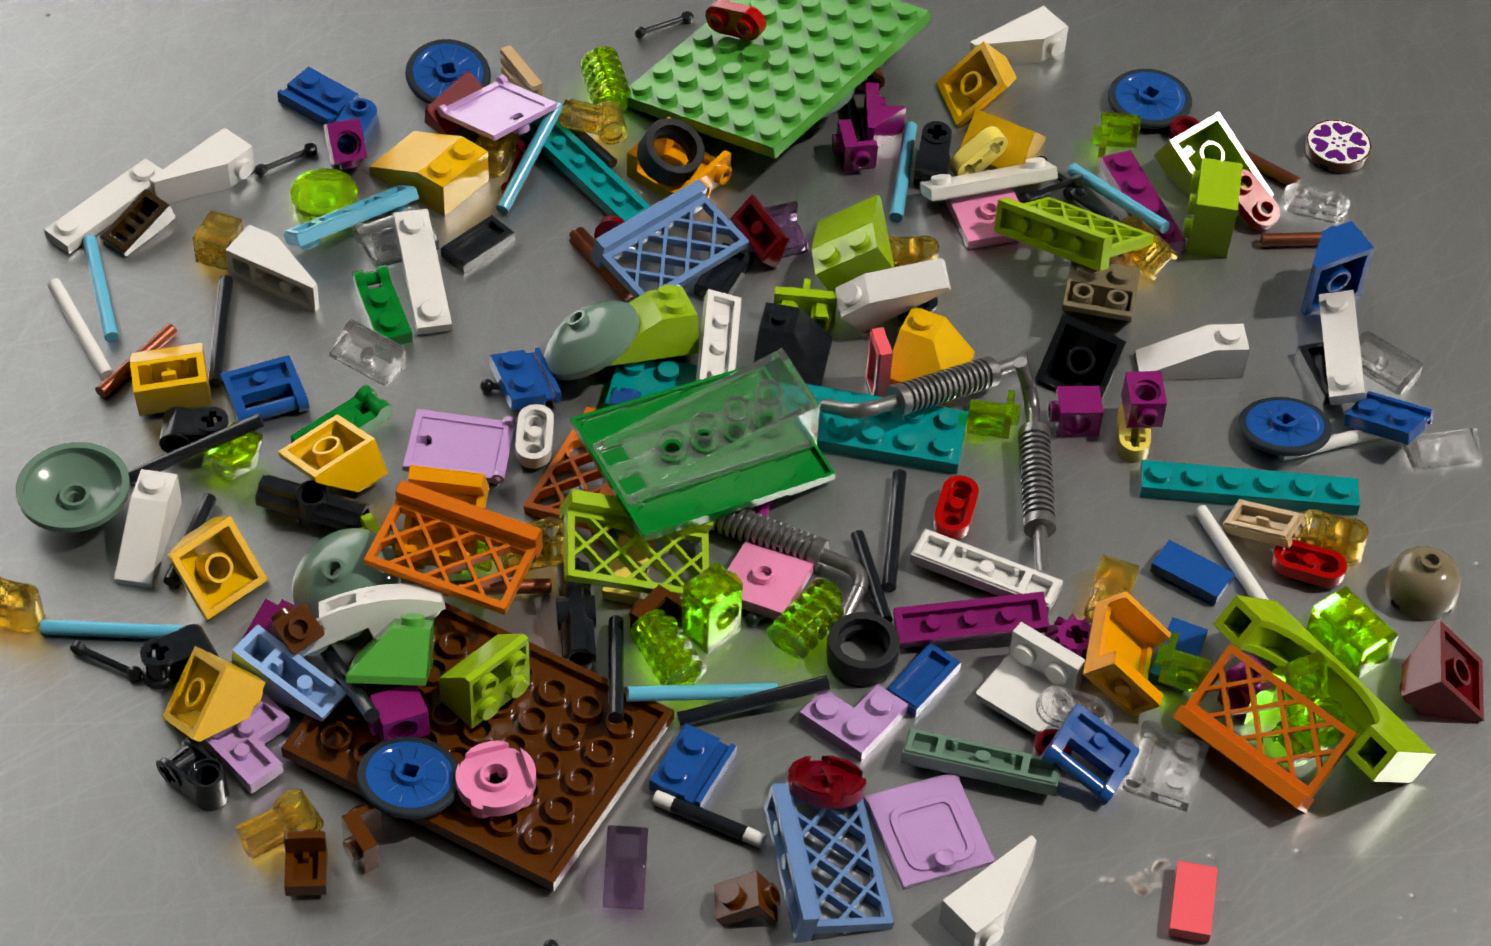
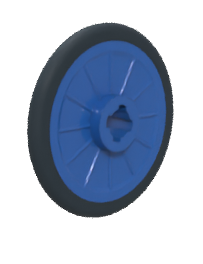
(440, 64)
(1152, 95)
(1284, 426)
(408, 777)

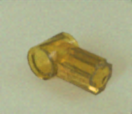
(600, 119)
(1111, 578)
(289, 814)

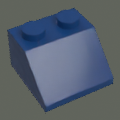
(1338, 264)

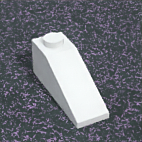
(1028, 38)
(206, 169)
(268, 264)
(890, 292)
(1198, 354)
(148, 527)
(983, 904)

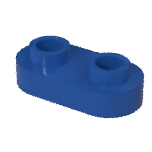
(362, 109)

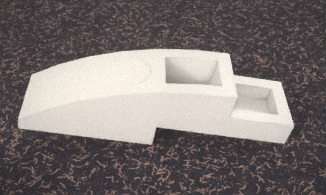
(372, 608)

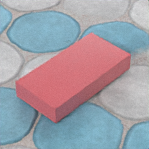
(878, 362)
(1193, 901)

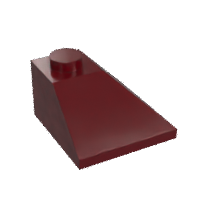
(1444, 677)

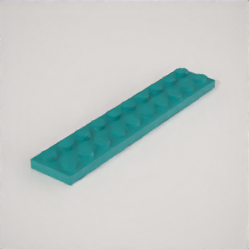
(919, 439)

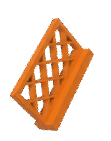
(548, 486)
(473, 524)
(1246, 755)

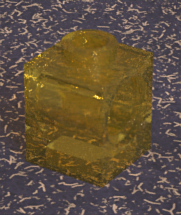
(214, 237)

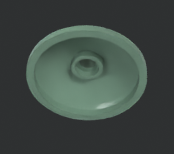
(591, 339)
(72, 487)
(337, 550)

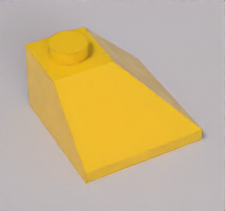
(975, 82)
(926, 346)
(337, 455)
(216, 565)
(212, 696)

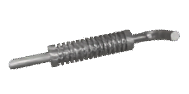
(928, 389)
(1035, 470)
(774, 535)

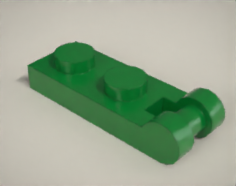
(382, 304)
(352, 411)

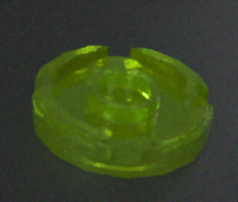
(322, 192)

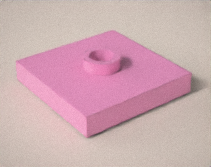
(976, 218)
(769, 579)

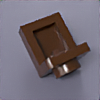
(659, 599)
(296, 628)
(357, 836)
(305, 863)
(746, 898)

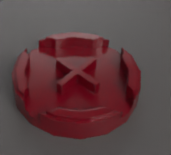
(827, 782)

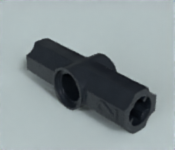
(310, 503)
(576, 617)

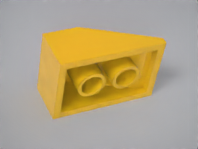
(438, 165)

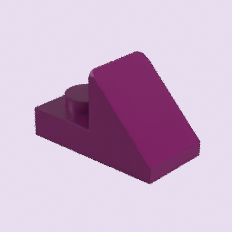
(881, 121)

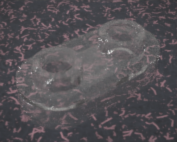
(1315, 202)
(1054, 715)

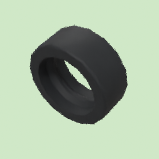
(683, 135)
(869, 626)

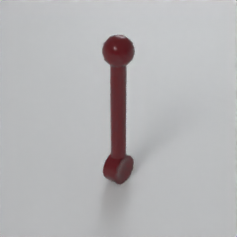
(520, 149)

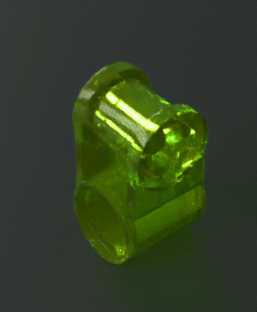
(1302, 741)

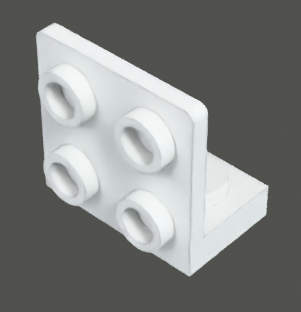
(1026, 672)

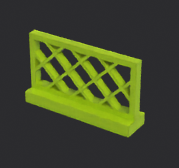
(1068, 231)
(606, 511)

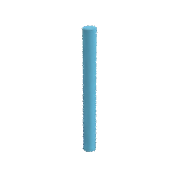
(528, 160)
(903, 172)
(1120, 199)
(100, 288)
(105, 629)
(693, 692)

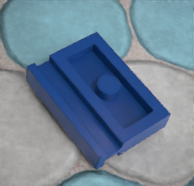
(316, 96)
(524, 378)
(1388, 418)
(693, 766)

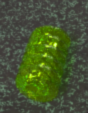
(605, 77)
(807, 618)
(667, 649)

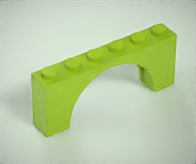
(1384, 744)

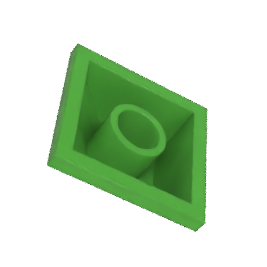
(397, 654)

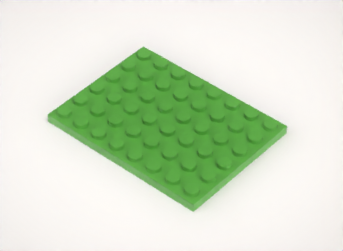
(783, 81)

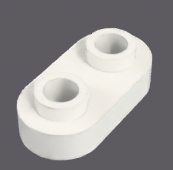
(534, 436)

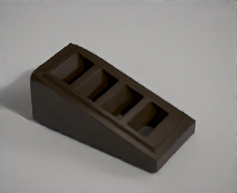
(137, 210)

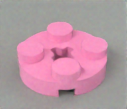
(501, 798)

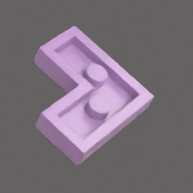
(856, 728)
(243, 747)

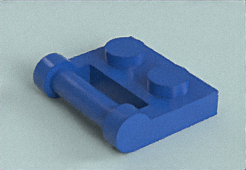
(263, 382)
(1096, 744)

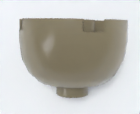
(1423, 583)

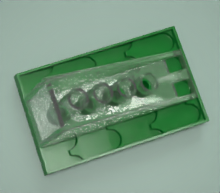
(708, 446)

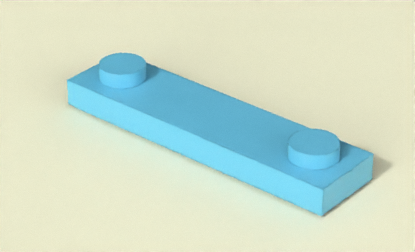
(309, 233)

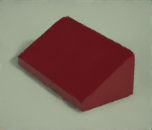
(459, 89)
(761, 231)

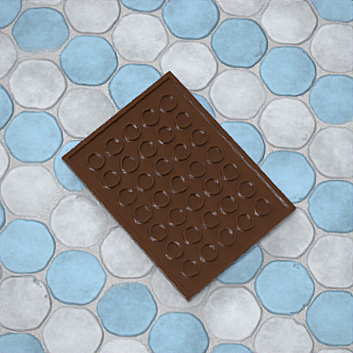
(558, 721)

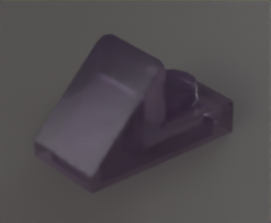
(786, 218)
(625, 867)

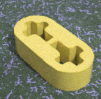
(979, 152)
(1123, 435)

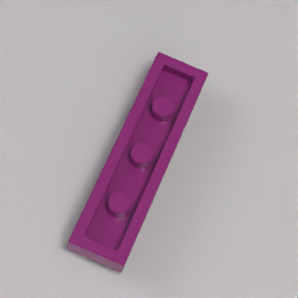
(1127, 176)
(969, 619)

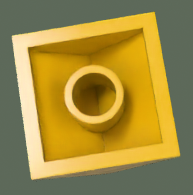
(1021, 141)

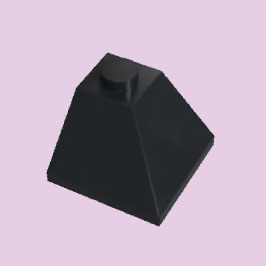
(799, 337)
(1081, 355)

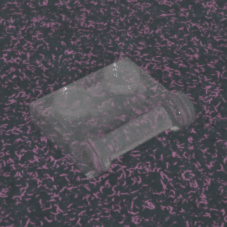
(380, 240)
(1178, 769)

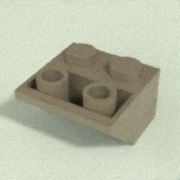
(1102, 293)

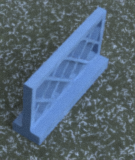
(648, 228)
(796, 872)

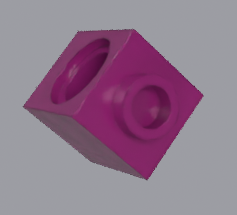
(350, 128)
(1144, 399)
(1076, 411)
(1240, 696)
(401, 713)

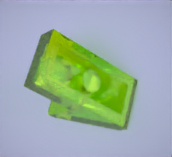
(1306, 676)

